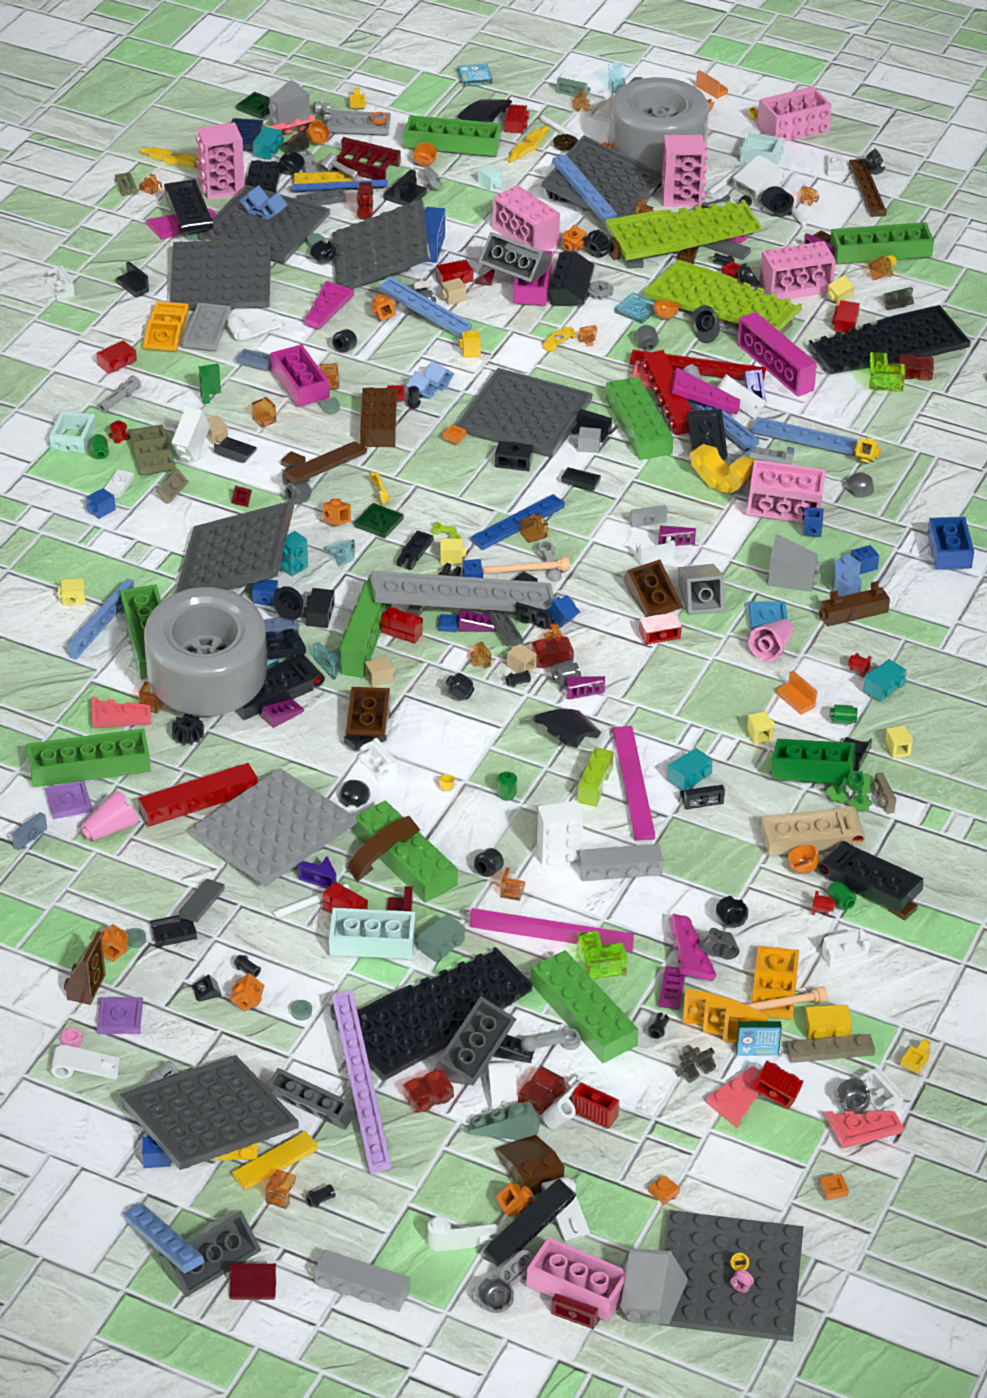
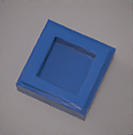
(448, 623)

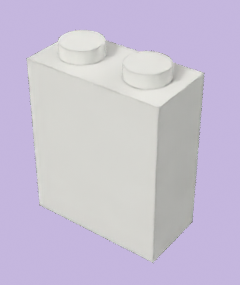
(757, 177)
(190, 434)

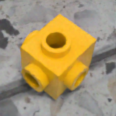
(863, 446)

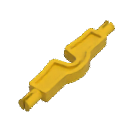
(530, 144)
(166, 156)

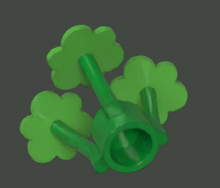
(859, 783)

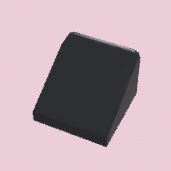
(206, 988)

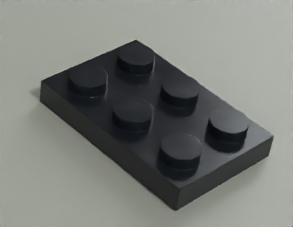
(264, 174)
(708, 429)
(284, 644)

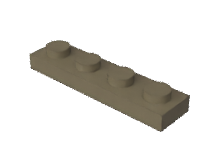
(830, 1048)

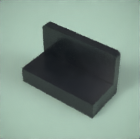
(134, 281)
(593, 420)
(703, 796)

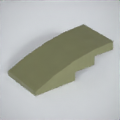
(151, 449)

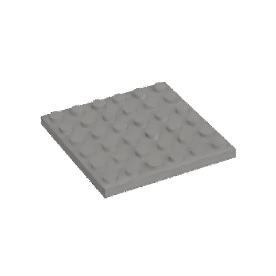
(272, 826)

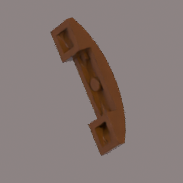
(379, 844)

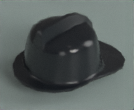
(778, 201)
(706, 324)
(288, 603)

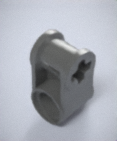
(720, 944)

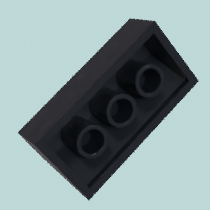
(570, 279)

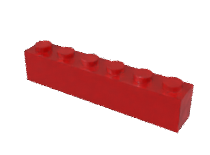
(662, 377)
(196, 794)

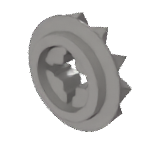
(605, 287)

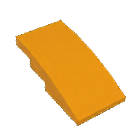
(166, 326)
(775, 978)
(717, 1013)

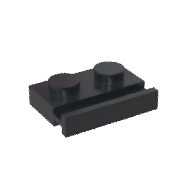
(172, 930)

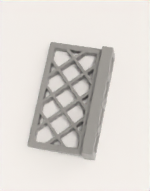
(772, 455)

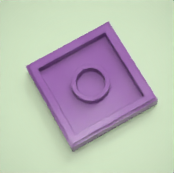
(68, 799)
(120, 1015)

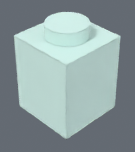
(490, 177)

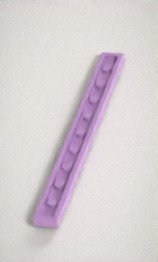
(361, 1082)

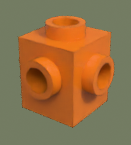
(573, 239)
(383, 307)
(336, 512)
(114, 942)
(247, 992)
(515, 1199)

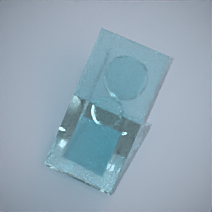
(616, 76)
(342, 550)
(327, 660)

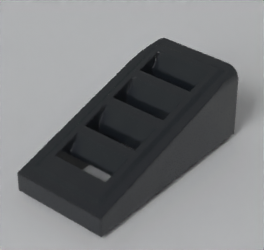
(510, 1053)

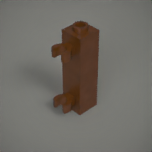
(854, 606)

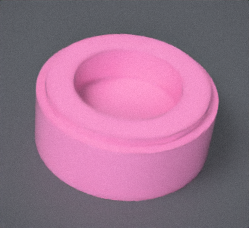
(71, 1037)

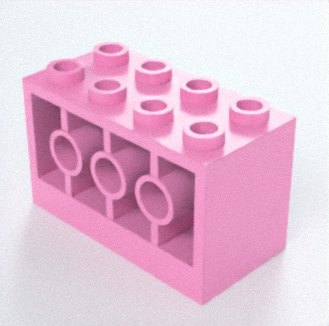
(794, 114)
(220, 160)
(683, 170)
(526, 219)
(797, 270)
(784, 490)

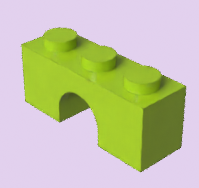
(596, 772)

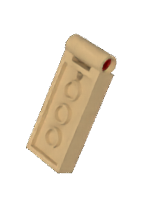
(815, 828)

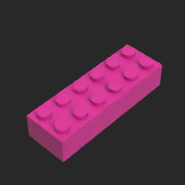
(777, 353)

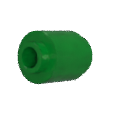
(99, 446)
(843, 714)
(507, 785)
(842, 895)

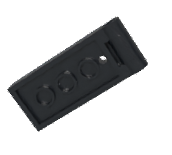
(188, 206)
(284, 683)
(871, 876)

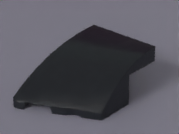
(484, 110)
(567, 725)

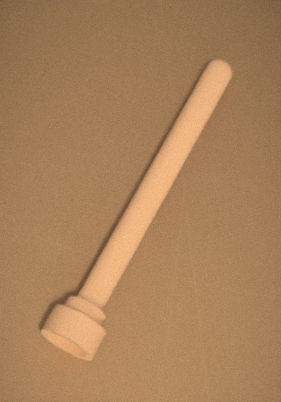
(563, 564)
(818, 995)

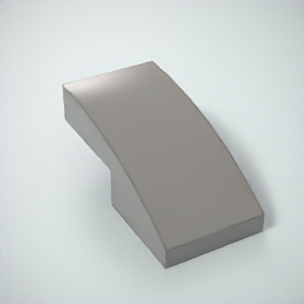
(310, 165)

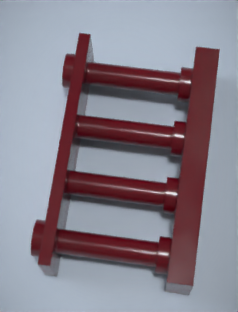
(372, 153)

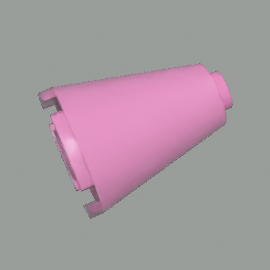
(770, 639)
(110, 818)

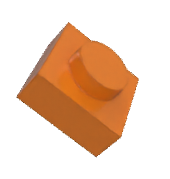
(455, 434)
(834, 1187)
(664, 1189)

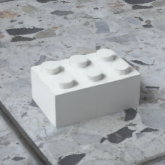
(559, 832)

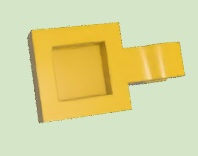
(357, 100)
(917, 1058)

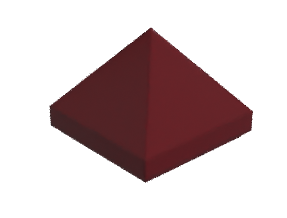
(486, 279)
(241, 496)

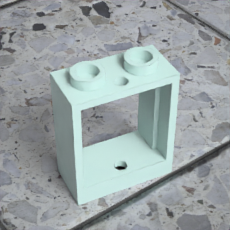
(761, 142)
(75, 421)

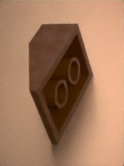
(652, 589)
(368, 711)
(87, 973)
(530, 1162)

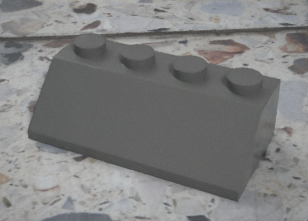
(514, 258)
(475, 1042)
(220, 1243)

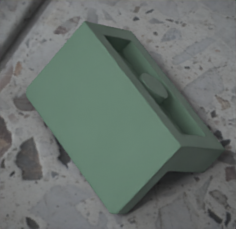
(571, 87)

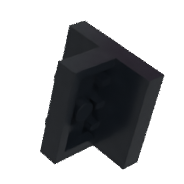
(405, 190)

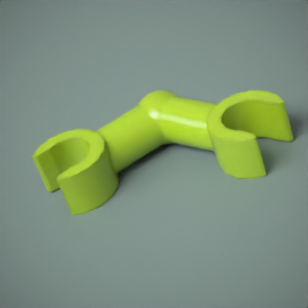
(438, 528)

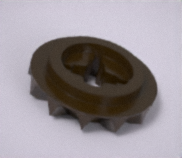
(560, 141)

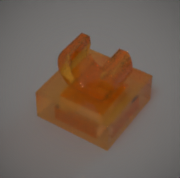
(580, 101)
(150, 185)
(809, 194)
(587, 335)
(556, 632)
(481, 655)

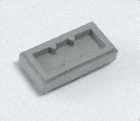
(648, 516)

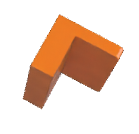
(710, 85)
(798, 693)

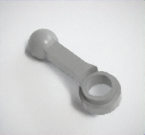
(554, 574)
(530, 1042)

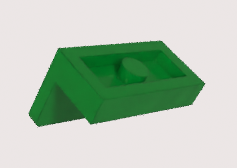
(209, 381)

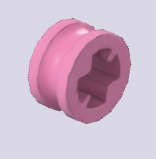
(742, 1281)

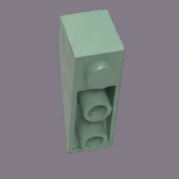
(509, 1123)

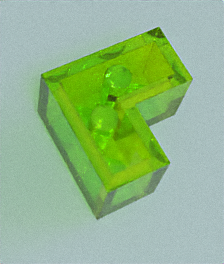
(884, 375)
(600, 960)

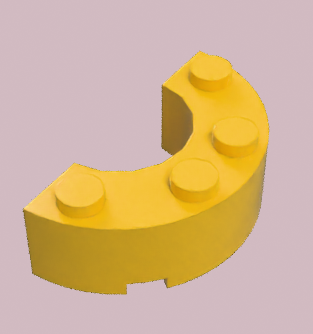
(719, 474)

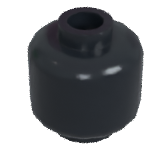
(344, 340)
(459, 686)
(488, 862)

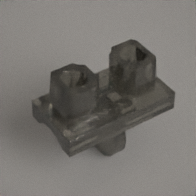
(296, 143)
(898, 298)
(692, 1061)

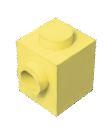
(840, 290)
(452, 551)
(72, 592)
(760, 727)
(898, 741)

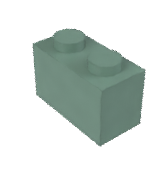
(441, 938)

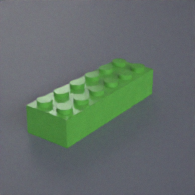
(453, 135)
(872, 242)
(639, 418)
(136, 608)
(362, 633)
(88, 757)
(414, 861)
(584, 1006)

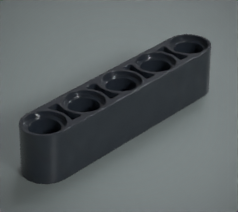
(530, 1222)

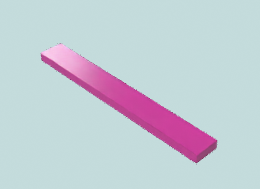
(633, 783)
(544, 928)

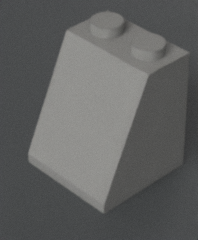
(289, 104)
(792, 566)
(702, 588)
(652, 1286)

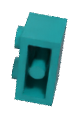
(267, 143)
(294, 554)
(885, 680)
(690, 769)

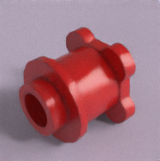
(118, 431)
(859, 664)
(822, 904)

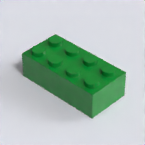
(812, 760)

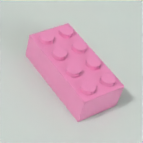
(577, 1276)

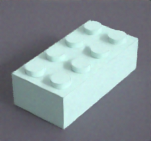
(372, 933)

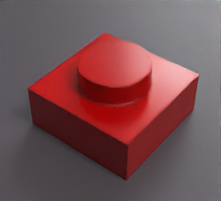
(731, 269)
(400, 392)

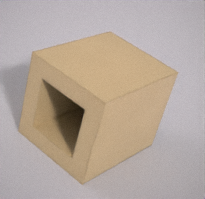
(453, 291)
(218, 430)
(521, 659)
(379, 671)

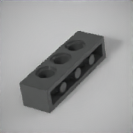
(311, 1098)

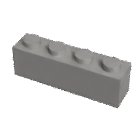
(620, 862)
(362, 1280)

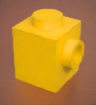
(470, 344)

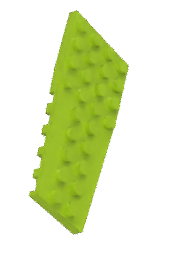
(670, 231)
(700, 286)

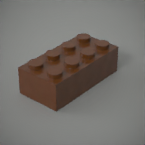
(378, 417)

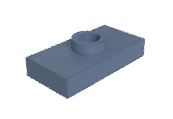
(254, 359)
(280, 624)
(29, 831)

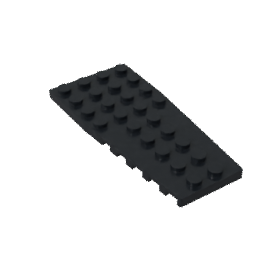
(915, 332)
(425, 1017)

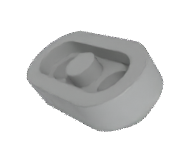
(433, 179)
(512, 1268)

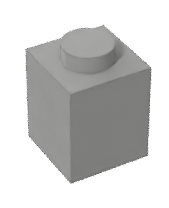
(588, 440)

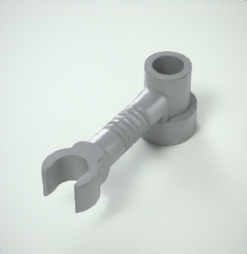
(322, 107)
(330, 162)

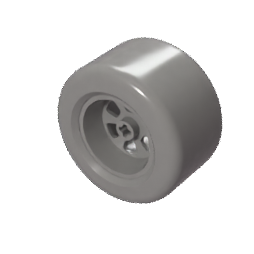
(655, 108)
(203, 623)

